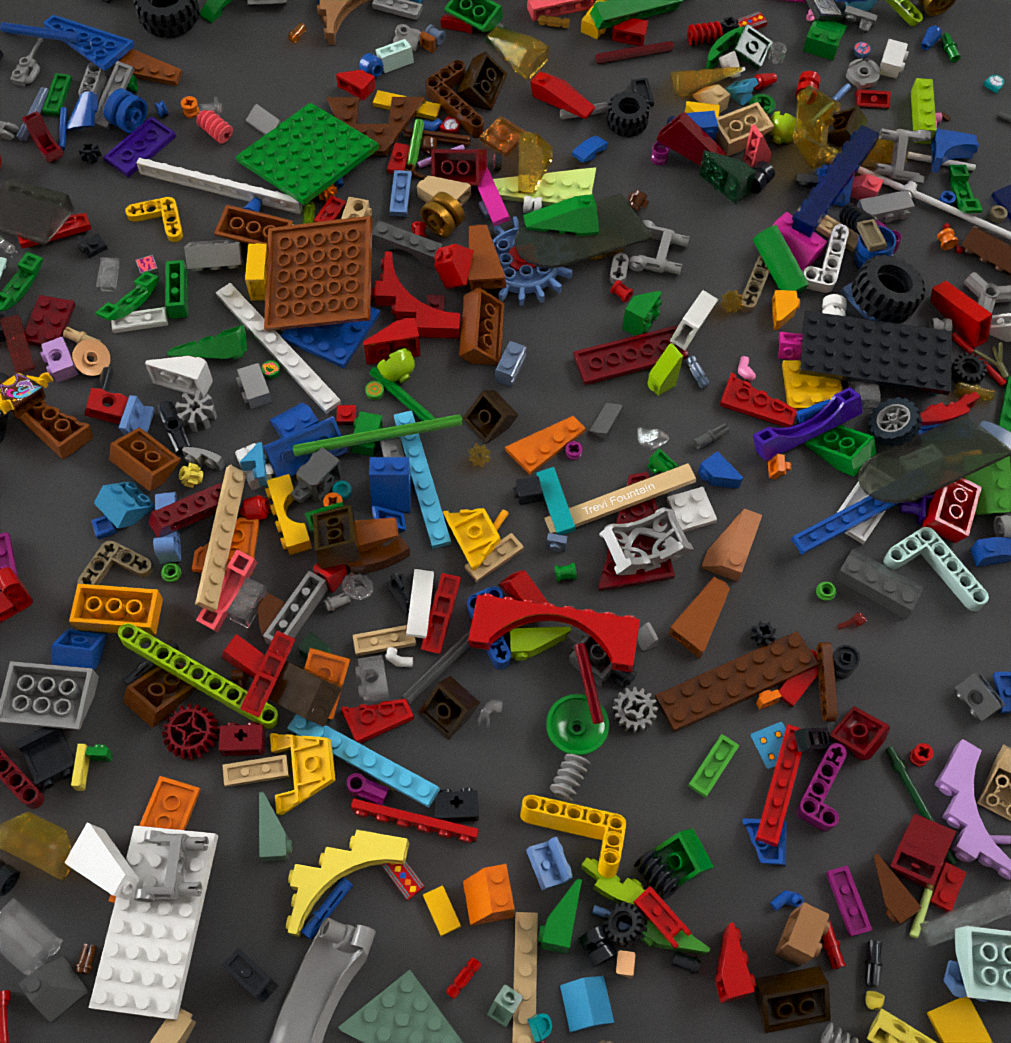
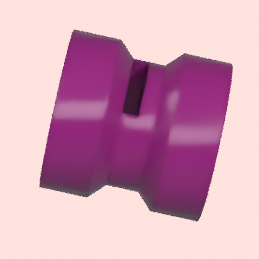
(659, 153)

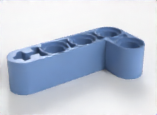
(168, 547)

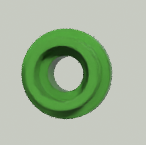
(169, 568)
(826, 586)

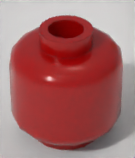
(255, 508)

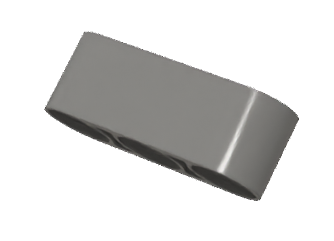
(93, 80)

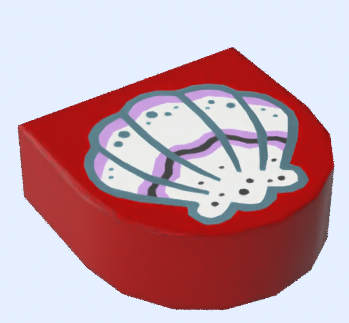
(450, 125)

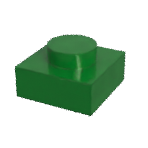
(99, 753)

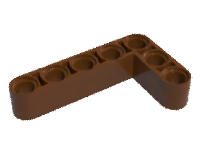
(439, 91)

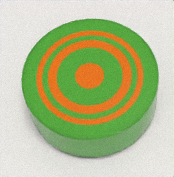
(374, 390)

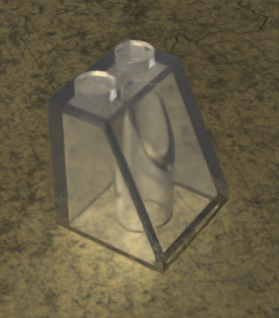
(25, 937)

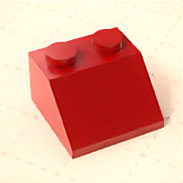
(453, 265)

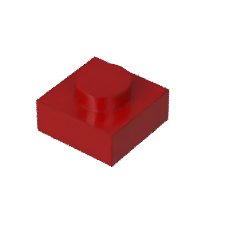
(346, 414)

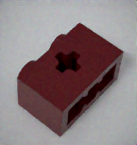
(251, 745)

